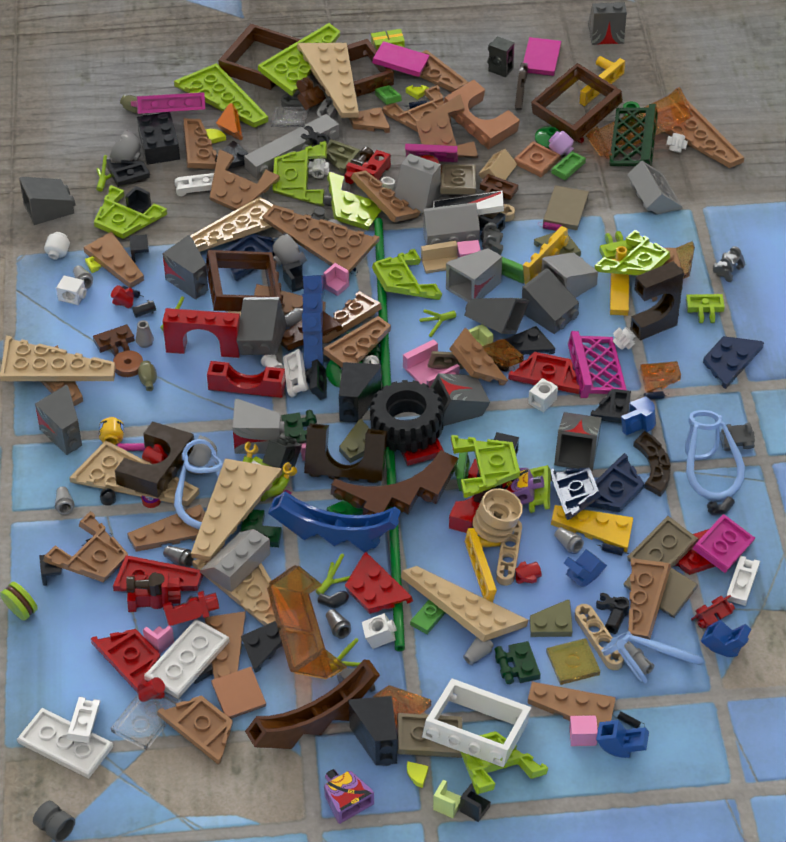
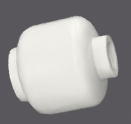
(57, 245)

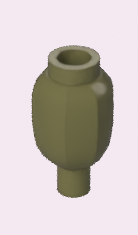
(126, 102)
(147, 374)

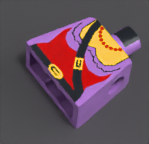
(524, 485)
(347, 794)

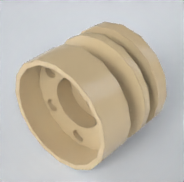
(497, 515)

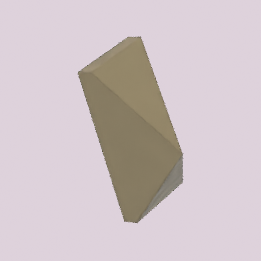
(443, 360)

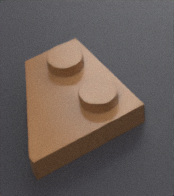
(370, 120)

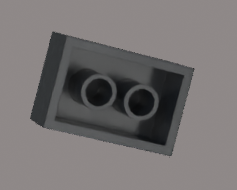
(158, 138)

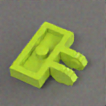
(609, 250)
(705, 303)

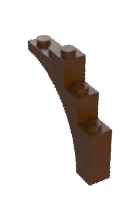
(402, 495)
(286, 729)

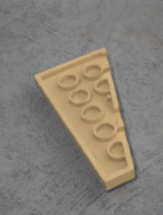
(333, 71)
(233, 226)
(46, 363)
(473, 612)

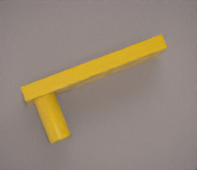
(612, 72)
(619, 288)
(475, 550)

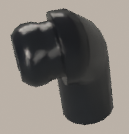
(723, 508)
(335, 600)

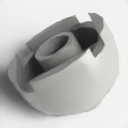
(126, 148)
(287, 251)
(201, 454)

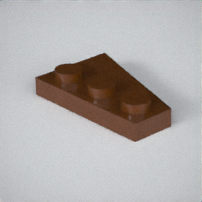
(294, 335)

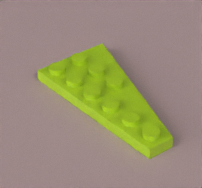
(289, 64)
(221, 91)

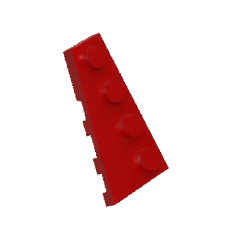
(142, 568)

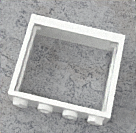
(483, 702)

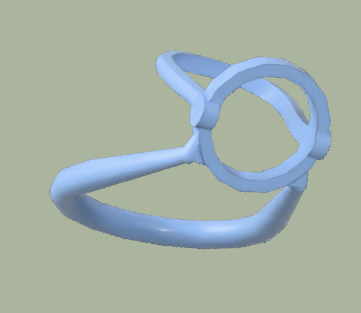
(692, 457)
(202, 469)
(619, 642)

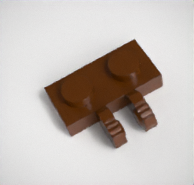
(309, 95)
(494, 184)
(114, 338)

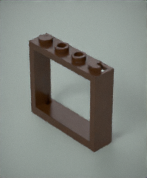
(243, 42)
(369, 84)
(590, 119)
(239, 260)

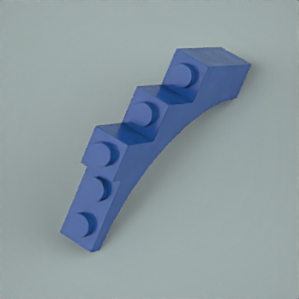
(313, 319)
(333, 527)

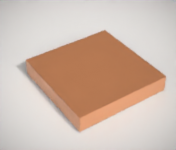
(537, 159)
(238, 693)

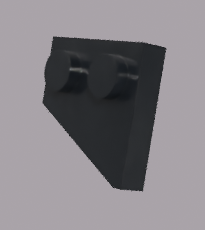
(531, 341)

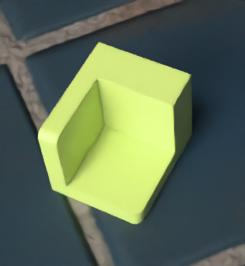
(482, 334)
(446, 801)

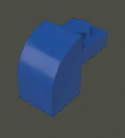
(640, 417)
(585, 568)
(724, 640)
(619, 741)

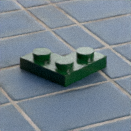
(255, 521)

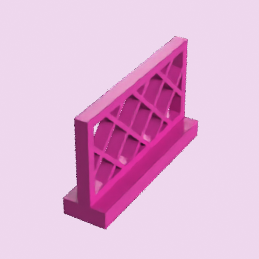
(169, 102)
(582, 364)

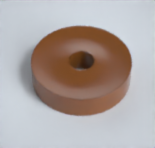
(127, 363)

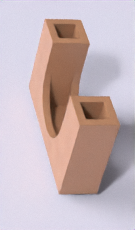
(485, 131)

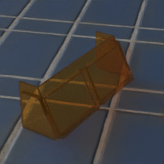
(671, 112)
(299, 625)

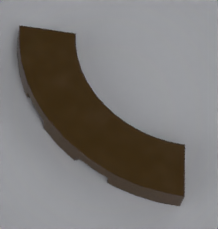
(520, 85)
(658, 462)

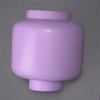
(561, 143)

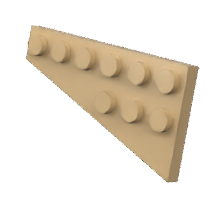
(100, 468)
(233, 499)
(250, 593)

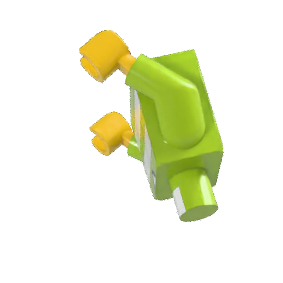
(279, 483)

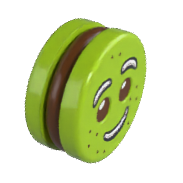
(18, 601)

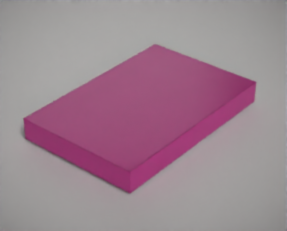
(542, 56)
(400, 59)
(441, 152)
(724, 543)

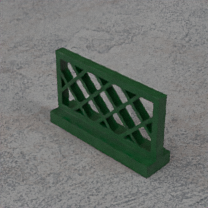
(648, 134)

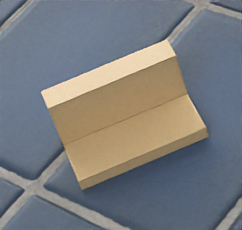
(499, 165)
(437, 255)

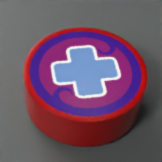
(150, 502)

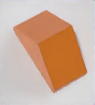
(230, 122)

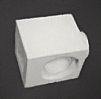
(71, 290)
(543, 395)
(379, 630)

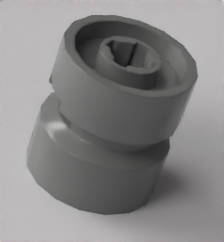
(54, 821)

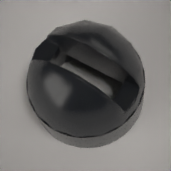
(107, 496)

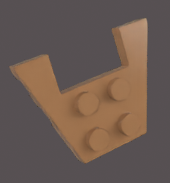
(410, 116)
(437, 130)
(234, 190)
(96, 559)

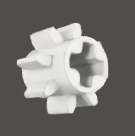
(677, 142)
(318, 168)
(624, 338)

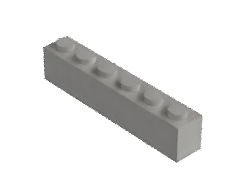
(263, 158)

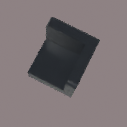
(138, 200)
(499, 220)
(138, 244)
(293, 276)
(48, 570)
(473, 804)

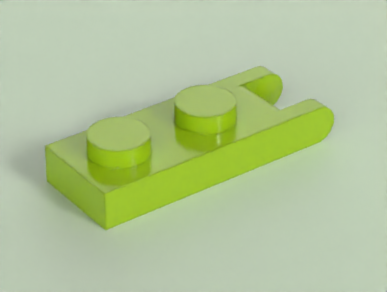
(541, 495)

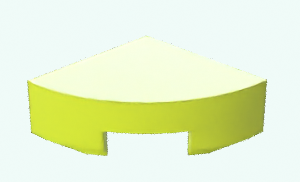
(416, 92)
(215, 135)
(92, 264)
(417, 773)

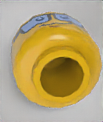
(111, 430)

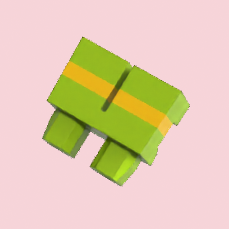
(393, 36)

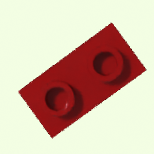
(720, 607)

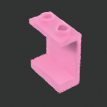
(416, 363)

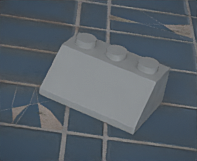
(653, 189)
(451, 223)
(237, 559)

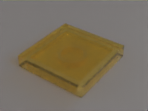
(573, 661)

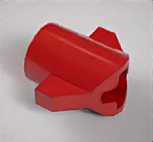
(122, 296)
(154, 455)
(527, 572)
(151, 690)

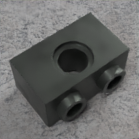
(501, 56)
(282, 451)

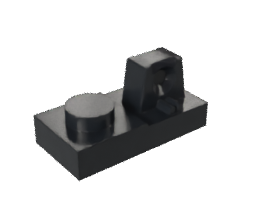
(318, 379)

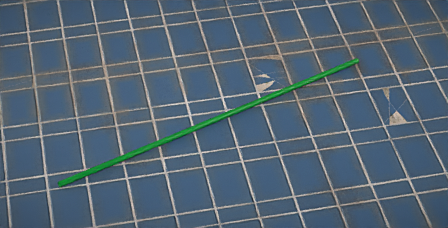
(390, 455)

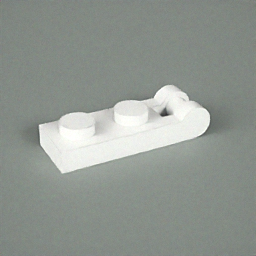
(193, 183)
(295, 373)
(743, 580)
(83, 720)

